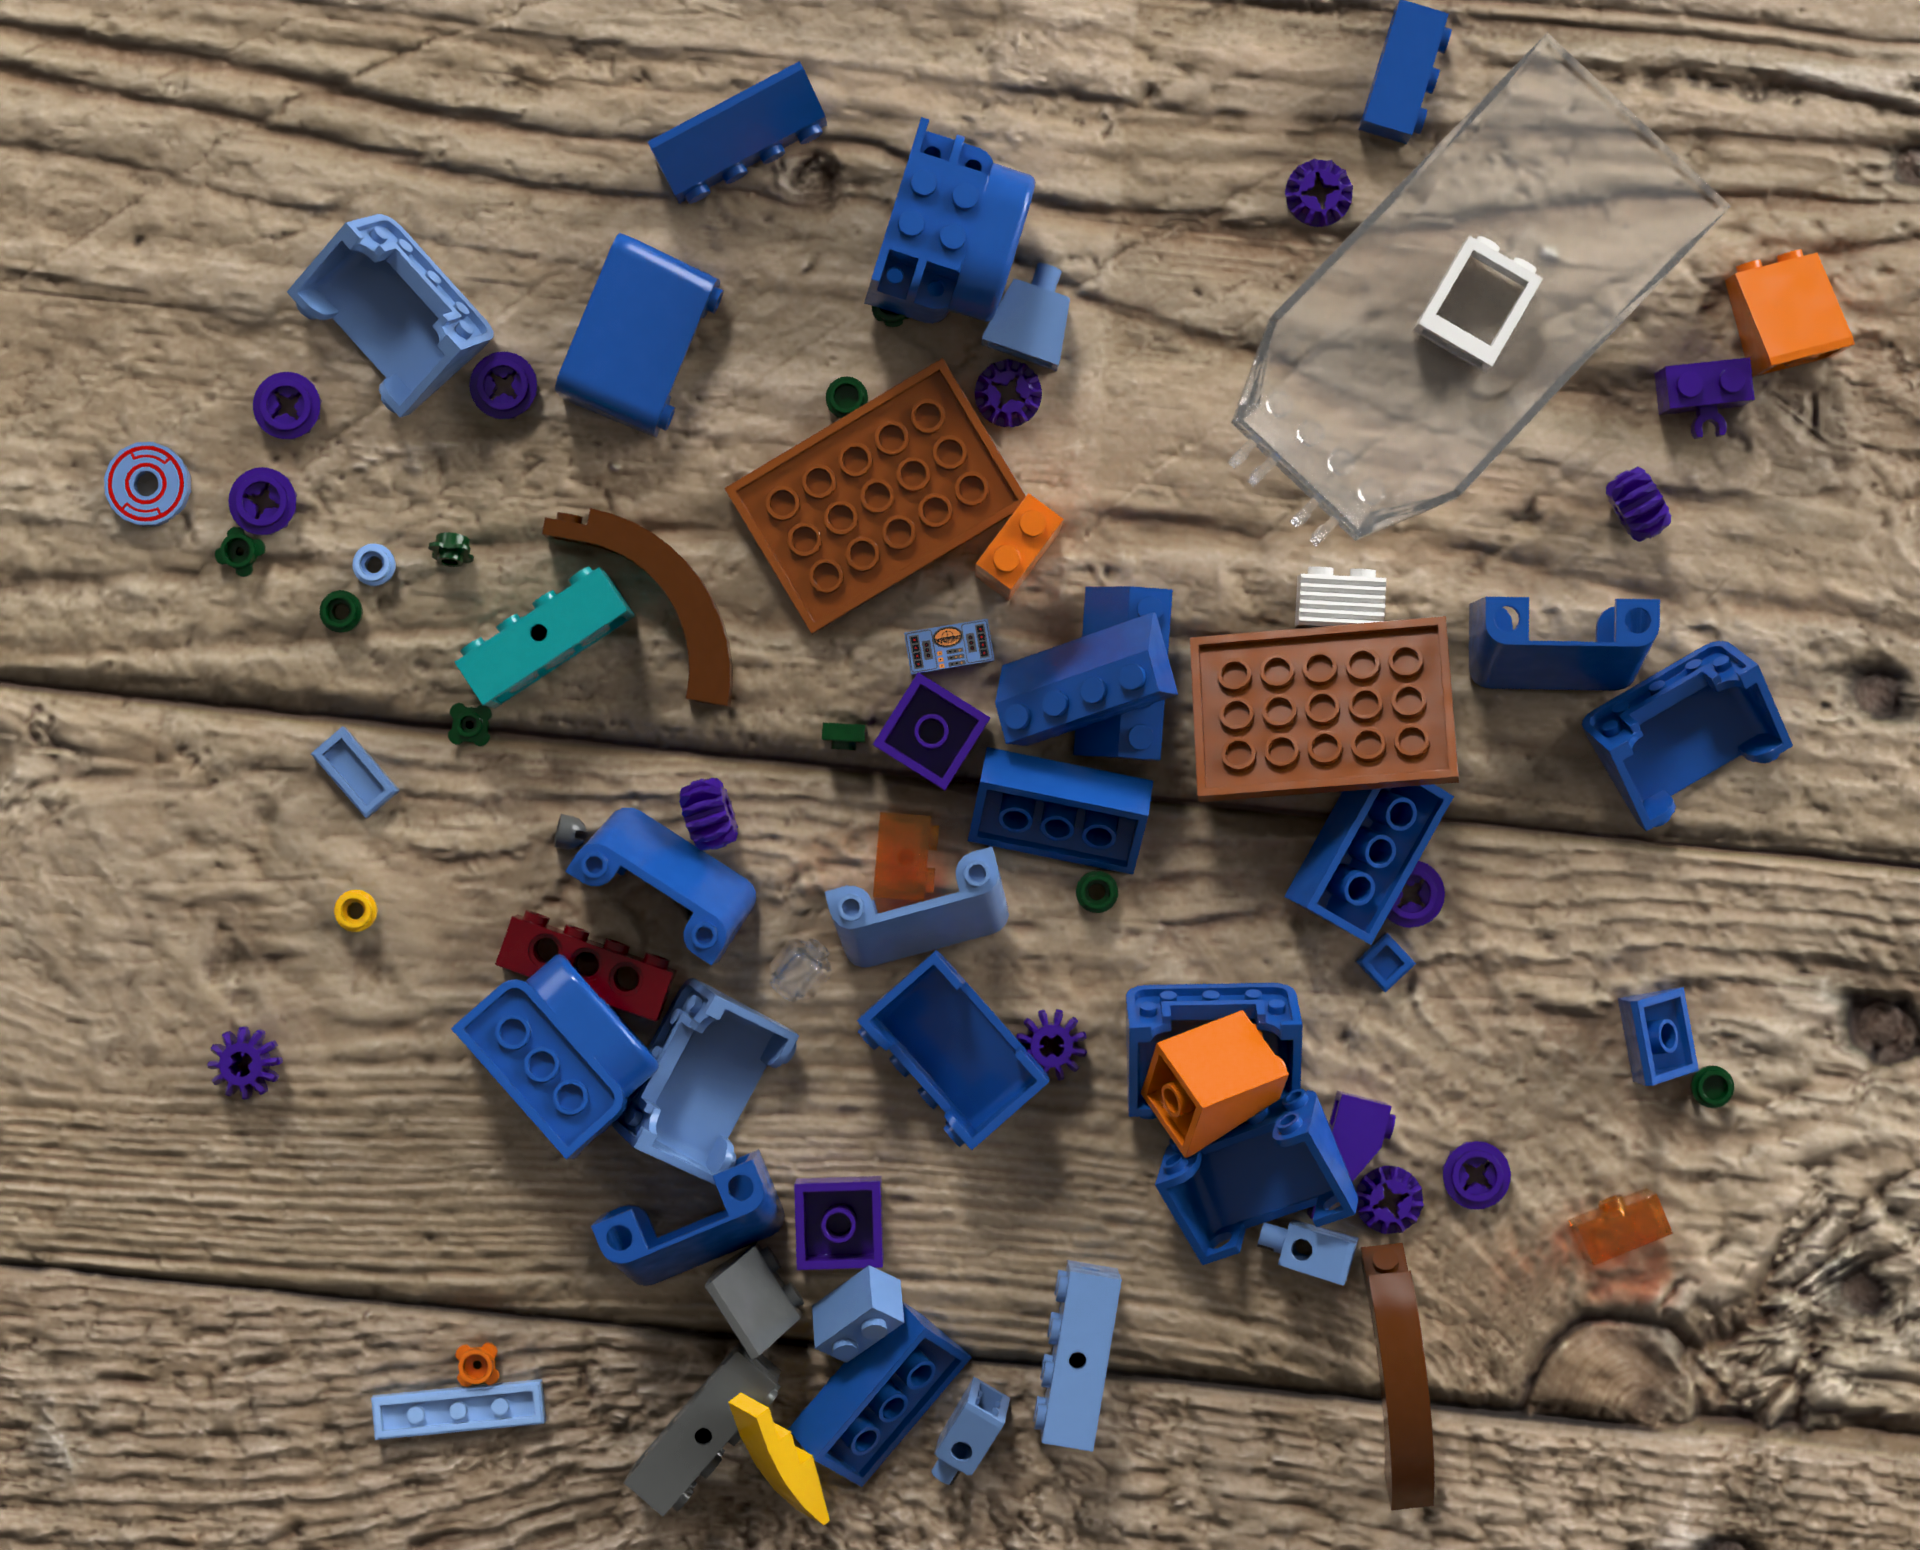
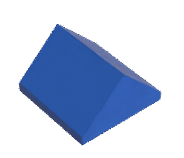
(1658, 1036)

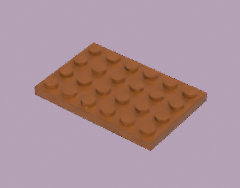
(876, 496)
(1323, 709)

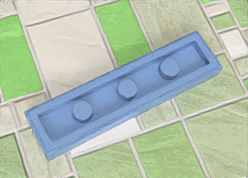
(458, 1409)

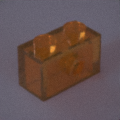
(903, 856)
(1620, 1226)

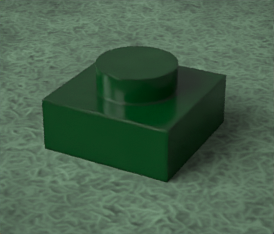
(844, 735)

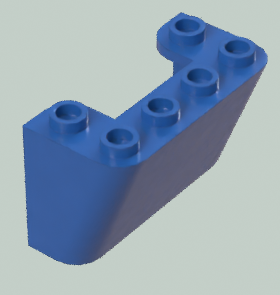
(1510, 661)
(953, 1050)
(1257, 1174)
(750, 1216)

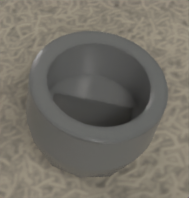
(566, 832)

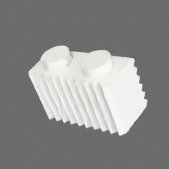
(1339, 600)

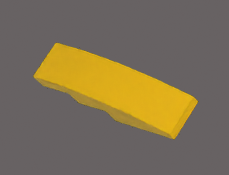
(782, 1463)

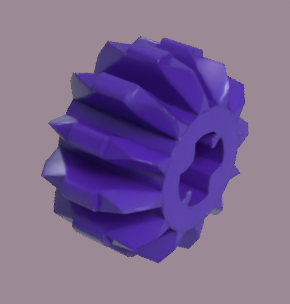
(1638, 504)
(708, 814)
(1052, 1029)
(231, 1057)

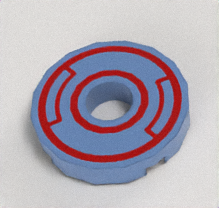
(122, 481)

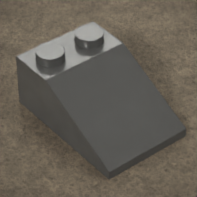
(755, 1298)

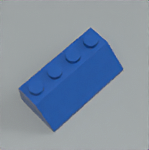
(739, 134)
(1084, 681)
(1139, 731)
(1060, 810)
(1367, 855)
(878, 1398)

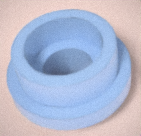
(361, 561)

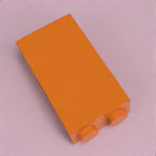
(1018, 547)

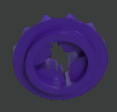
(1307, 208)
(503, 365)
(267, 405)
(1014, 412)
(255, 483)
(1430, 894)
(1496, 1173)
(1371, 1191)

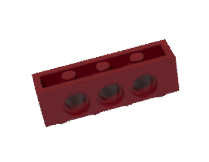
(647, 1000)

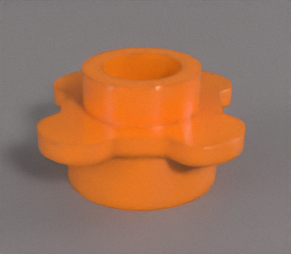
(468, 1373)

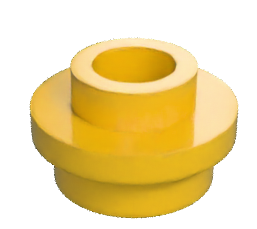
(343, 915)

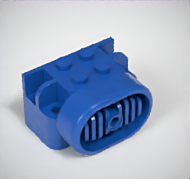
(950, 232)
(558, 1053)

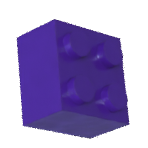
(931, 731)
(839, 1222)

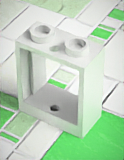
(1454, 338)

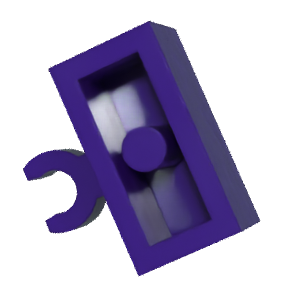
(1705, 389)

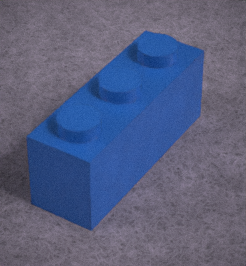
(1405, 72)

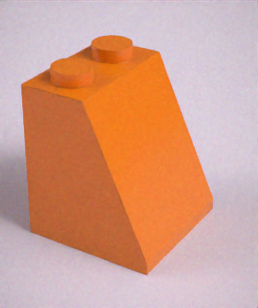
(1787, 313)
(1212, 1080)

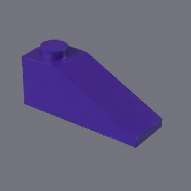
(1359, 1130)

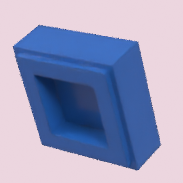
(1385, 962)

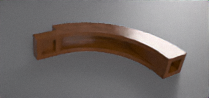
(704, 629)
(1402, 1377)

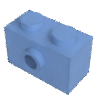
(857, 1314)

